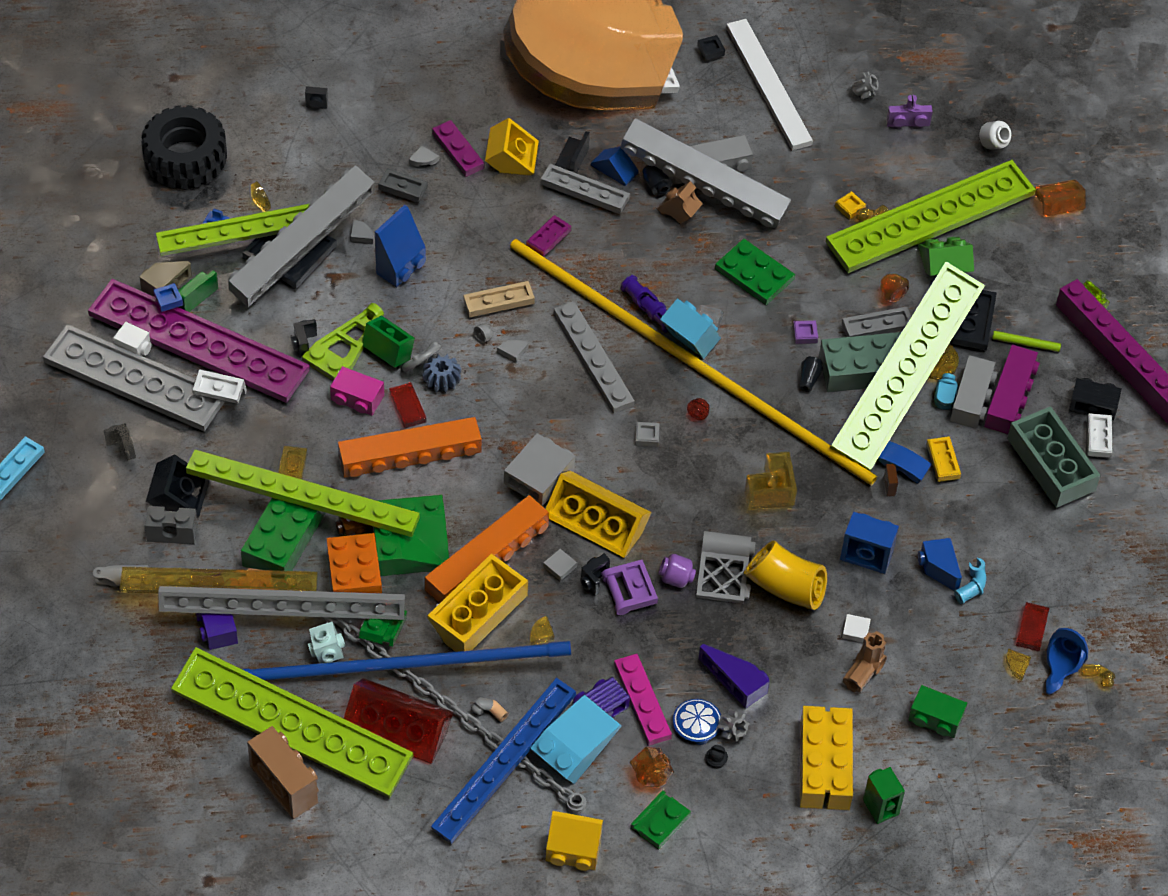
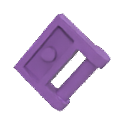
(637, 584)

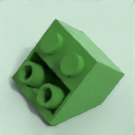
(954, 251)

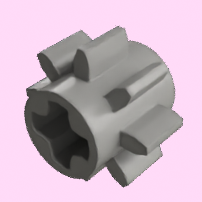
(865, 85)
(733, 725)

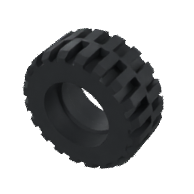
(184, 125)

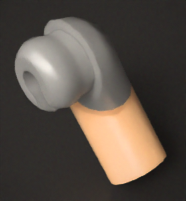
(489, 705)

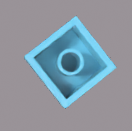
(691, 328)

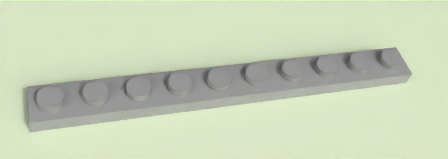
(281, 602)

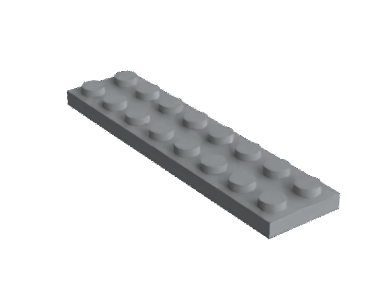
(131, 376)

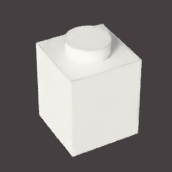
(133, 339)

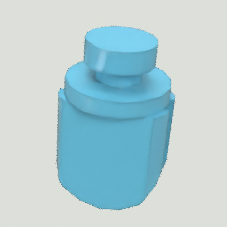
(946, 391)

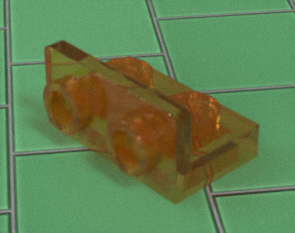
(1061, 197)

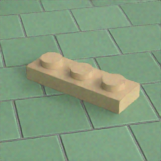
(498, 299)

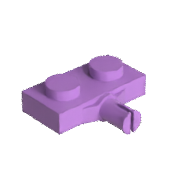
(909, 114)

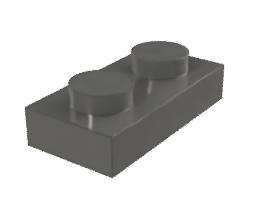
(402, 185)

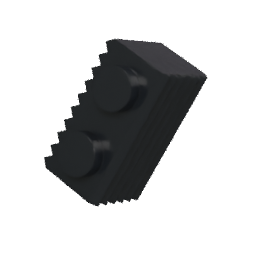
(1095, 397)

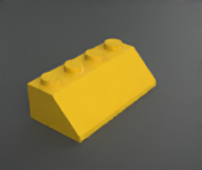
(596, 513)
(478, 604)

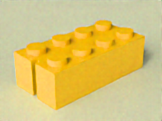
(826, 757)

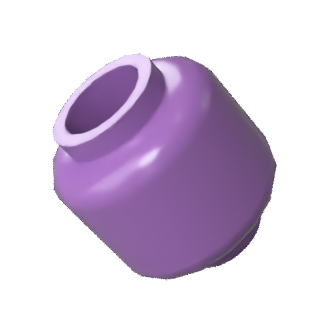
(677, 571)

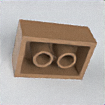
(283, 771)

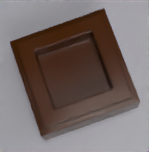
(890, 480)

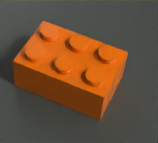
(354, 564)

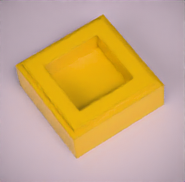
(849, 205)

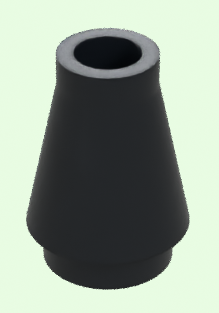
(810, 372)

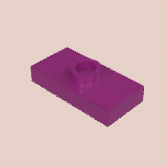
(548, 235)

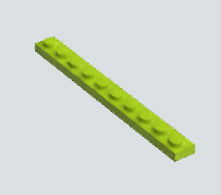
(303, 493)

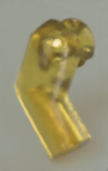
(865, 213)
(1099, 671)

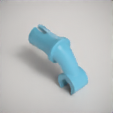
(976, 584)

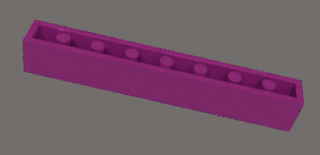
(1115, 345)

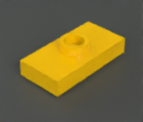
(943, 459)

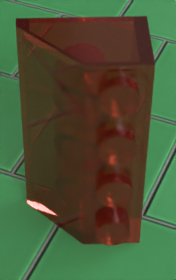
(399, 718)

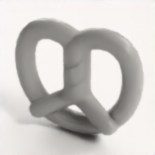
(422, 356)

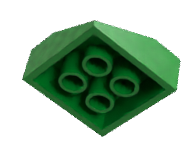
(425, 548)

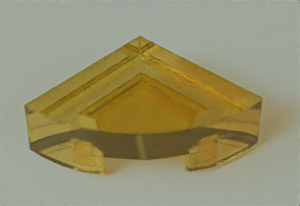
(260, 197)
(541, 632)
(1017, 663)

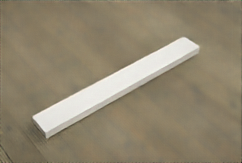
(769, 84)

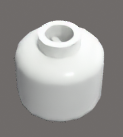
(995, 135)

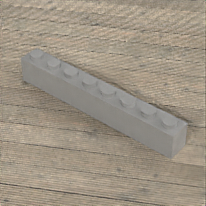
(705, 173)
(301, 235)

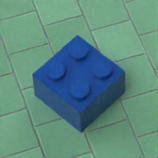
(869, 542)

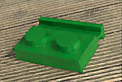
(382, 630)
(660, 820)

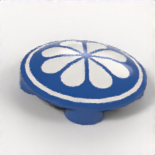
(696, 720)

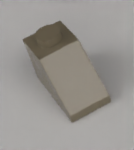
(165, 274)

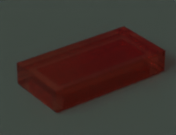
(408, 405)
(1032, 626)

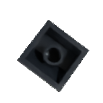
(175, 488)

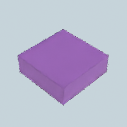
(805, 332)

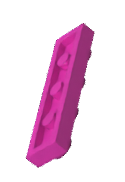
(643, 699)

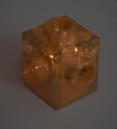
(652, 767)

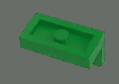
(198, 290)

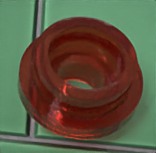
(698, 409)

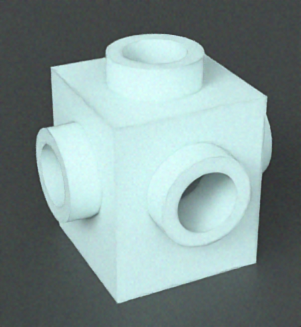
(326, 643)

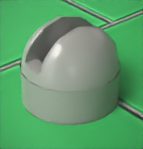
(483, 333)

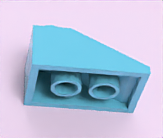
(576, 738)

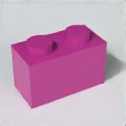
(357, 391)

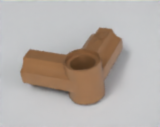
(867, 663)

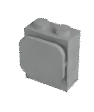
(538, 468)

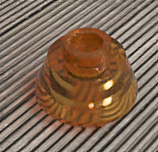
(894, 287)

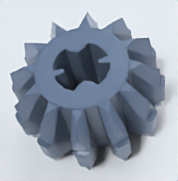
(441, 373)

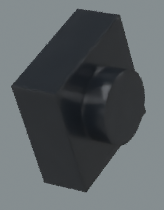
(711, 47)
(316, 97)

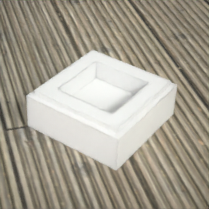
(856, 628)

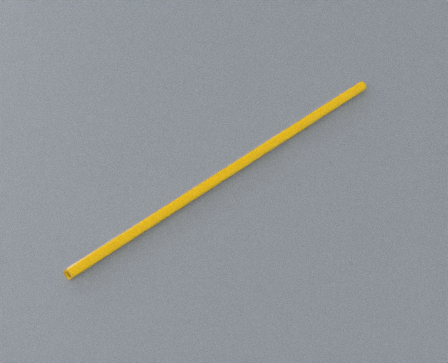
(693, 362)

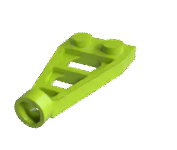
(329, 363)

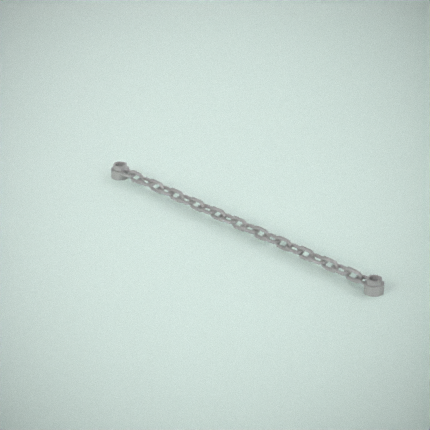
(576, 809)

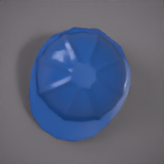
(1065, 656)

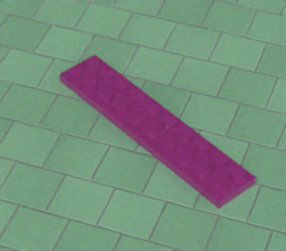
(201, 341)

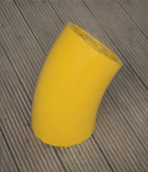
(788, 576)

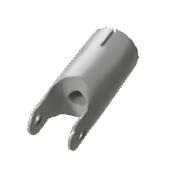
(111, 574)

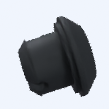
(716, 756)

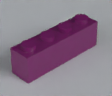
(1011, 389)

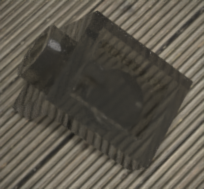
(120, 435)

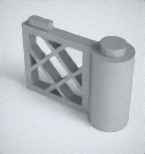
(728, 549)

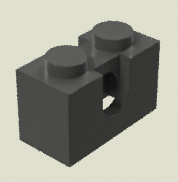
(183, 520)

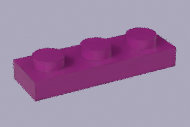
(458, 148)

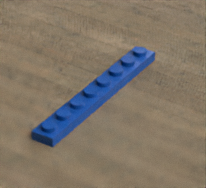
(503, 761)

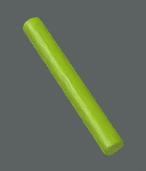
(1026, 341)

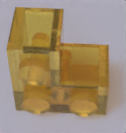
(775, 486)

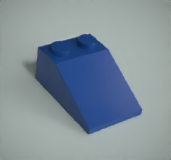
(399, 248)

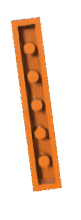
(409, 447)
(501, 539)

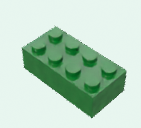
(280, 536)

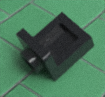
(302, 331)
(592, 572)

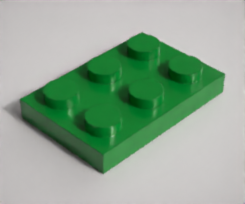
(754, 271)

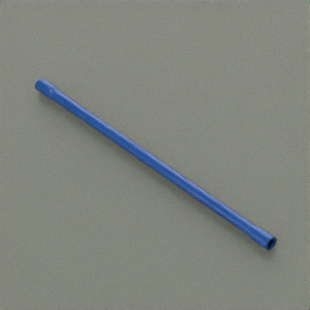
(551, 649)

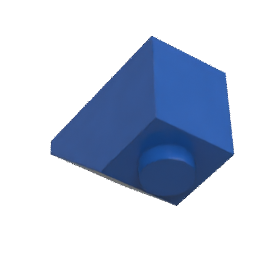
(940, 562)

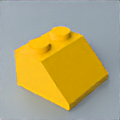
(511, 149)
(574, 841)

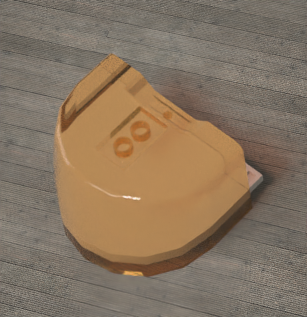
(596, 50)

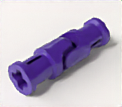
(645, 300)

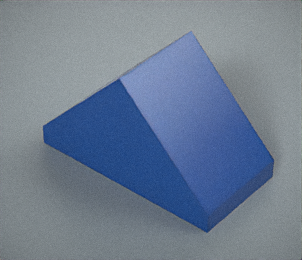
(616, 165)

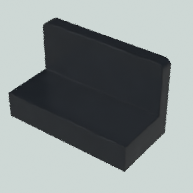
(574, 153)

